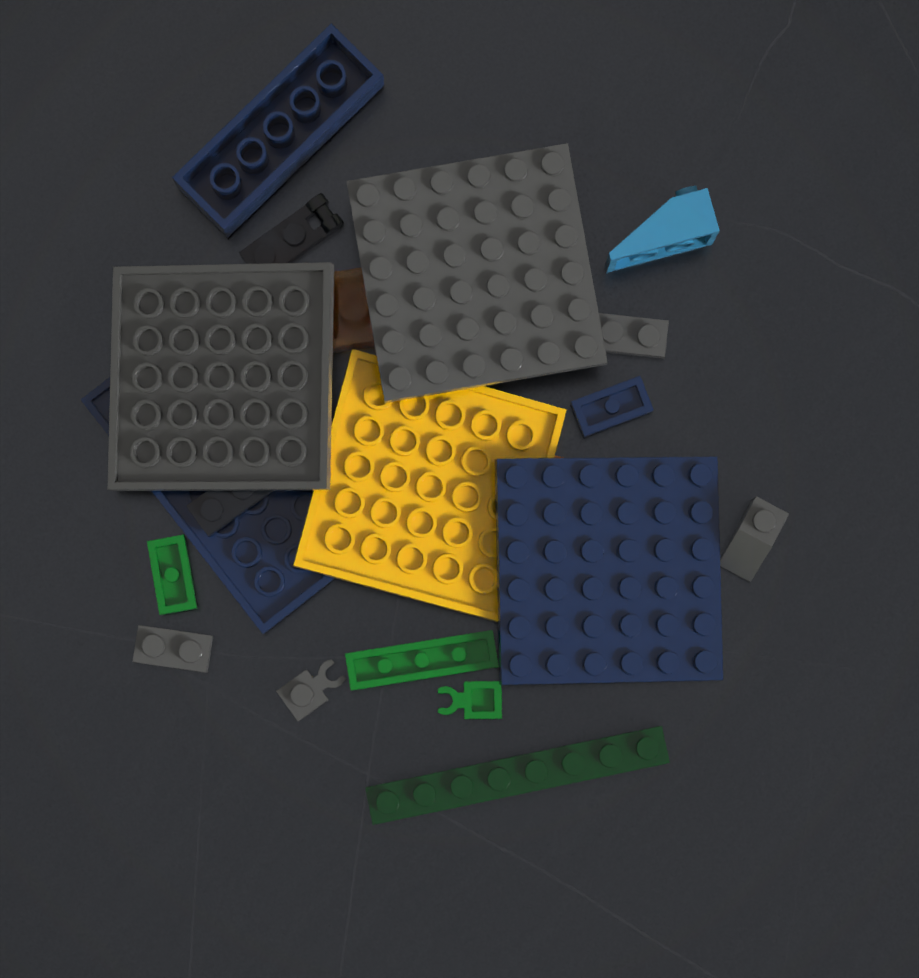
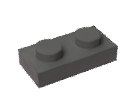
(634, 335)
(172, 648)

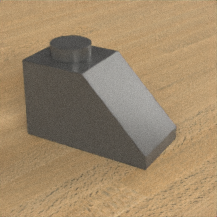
(753, 538)

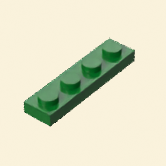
(421, 660)

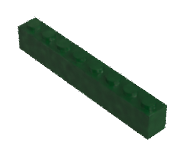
(517, 775)

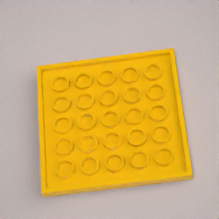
(418, 488)

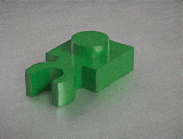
(479, 700)

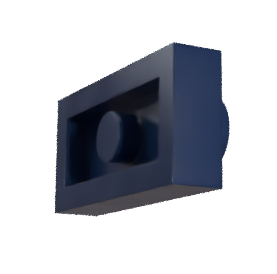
(612, 406)

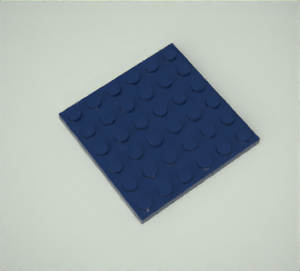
(608, 570)

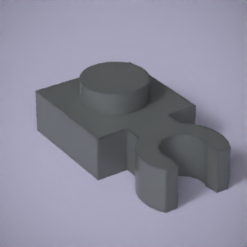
(306, 693)

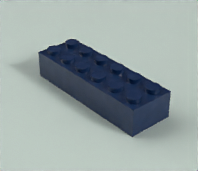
(279, 130)

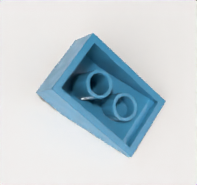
(676, 227)

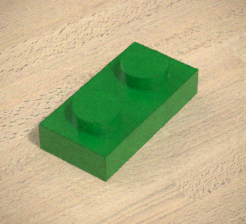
(172, 574)

